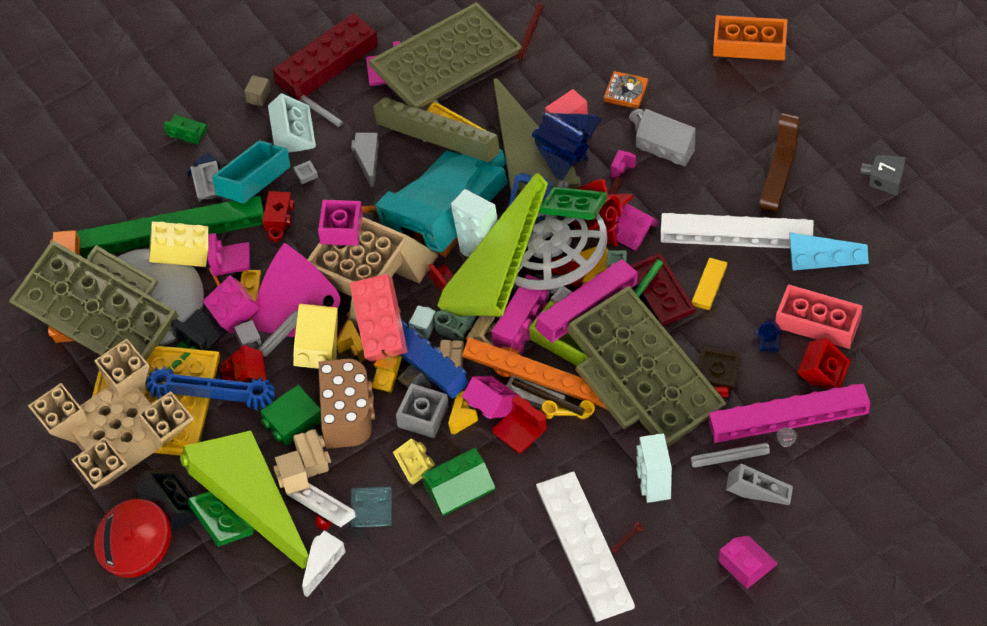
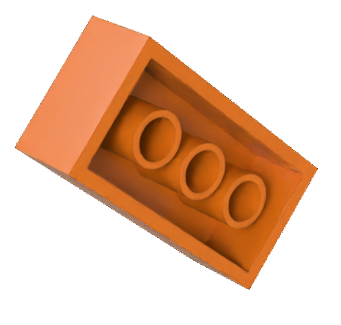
(750, 37)

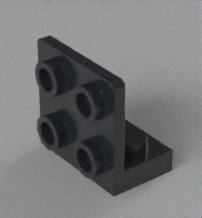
(198, 331)

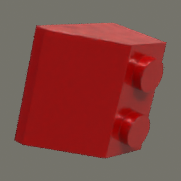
(823, 365)

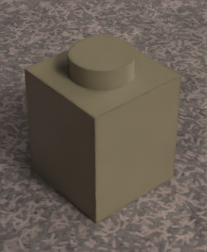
(257, 90)

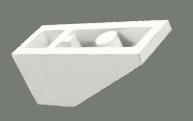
(324, 554)

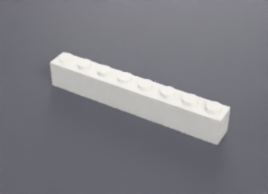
(731, 230)

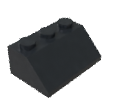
(170, 494)

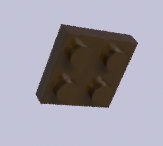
(719, 367)

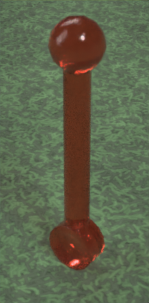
(637, 528)

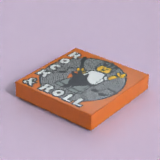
(626, 90)

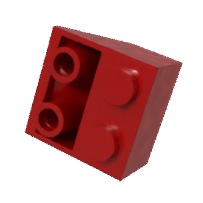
(244, 365)

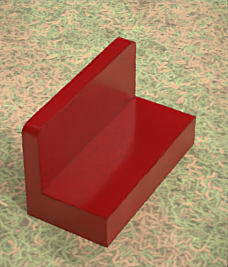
(440, 276)

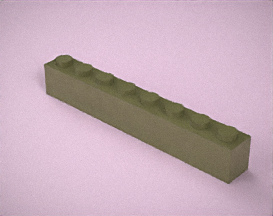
(437, 129)

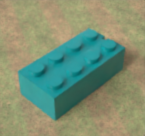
(251, 171)

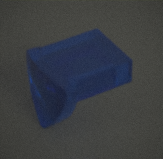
(769, 336)

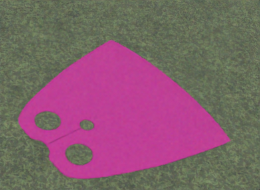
(287, 284)

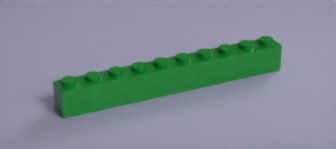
(136, 233)

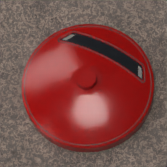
(132, 538)

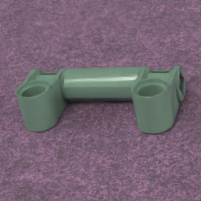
(455, 326)

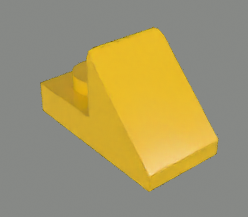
(351, 340)
(386, 373)
(461, 415)

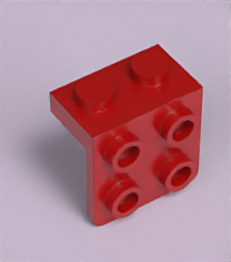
(521, 425)

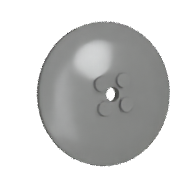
(177, 286)

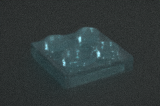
(371, 506)

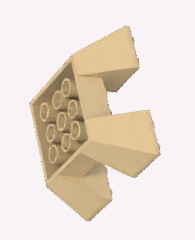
(378, 253)
(116, 424)

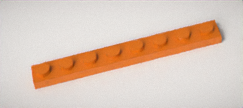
(529, 370)

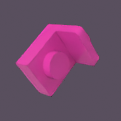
(621, 161)

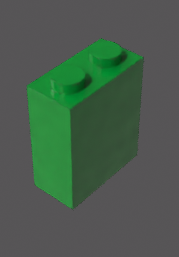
(291, 415)

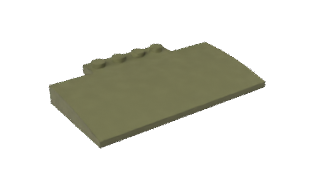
(95, 300)
(641, 369)

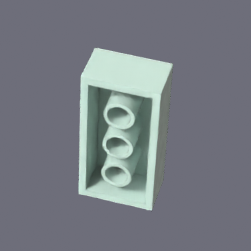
(472, 220)

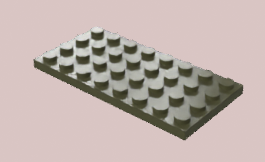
(445, 56)

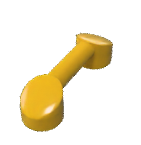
(550, 409)

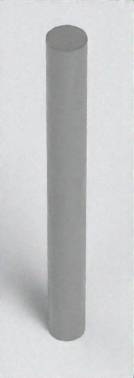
(321, 111)

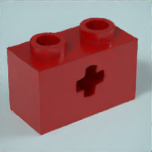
(278, 210)

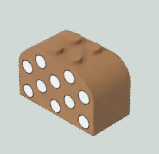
(345, 403)

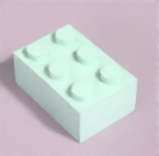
(654, 468)

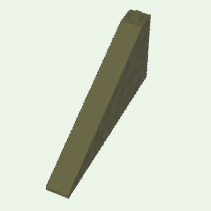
(519, 145)

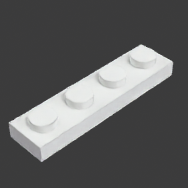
(324, 505)

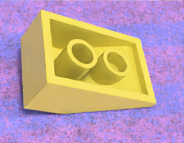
(315, 335)

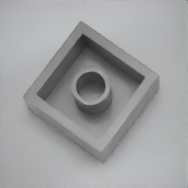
(422, 410)

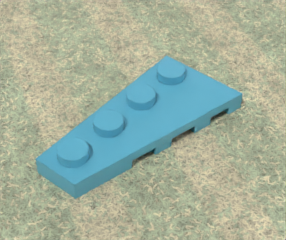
(820, 252)

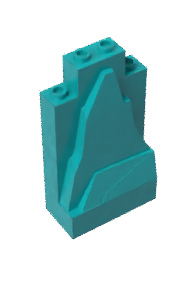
(427, 201)

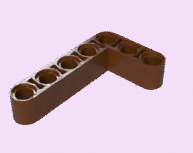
(781, 163)

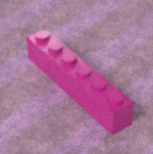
(555, 320)

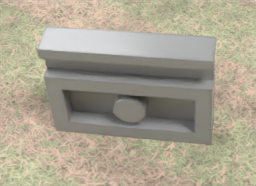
(203, 180)

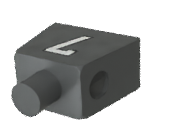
(885, 173)

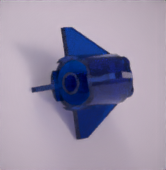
(564, 139)

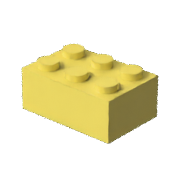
(178, 244)

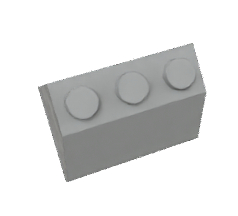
(666, 137)

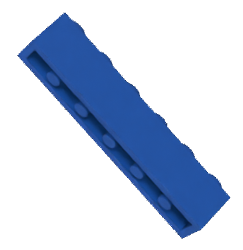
(433, 364)

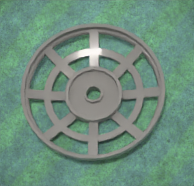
(558, 244)

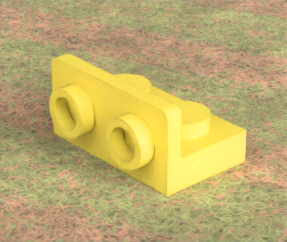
(413, 460)

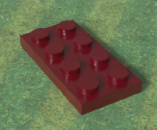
(664, 293)

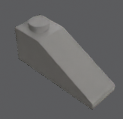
(366, 153)
(758, 486)

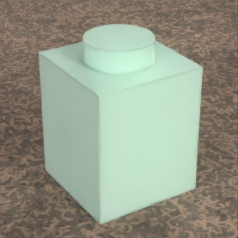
(423, 321)

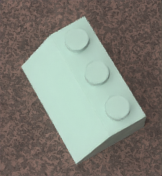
(291, 124)

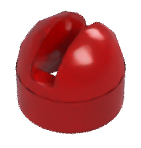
(275, 229)
(321, 524)

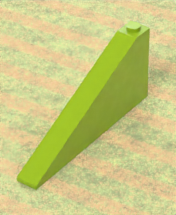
(489, 273)
(241, 479)

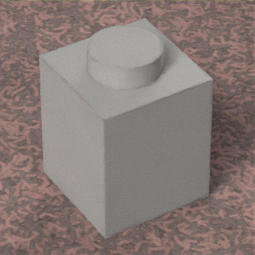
(248, 335)

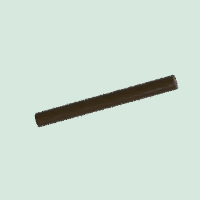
(547, 396)

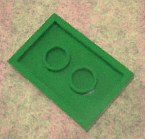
(573, 203)
(218, 519)

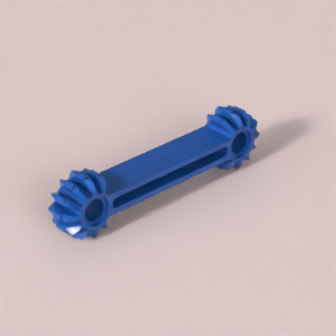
(210, 388)

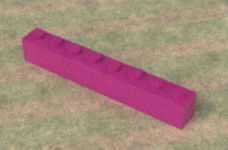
(789, 412)

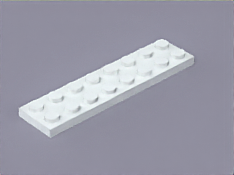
(585, 546)

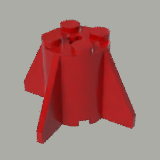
(608, 212)

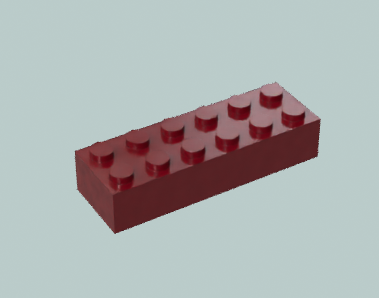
(325, 57)

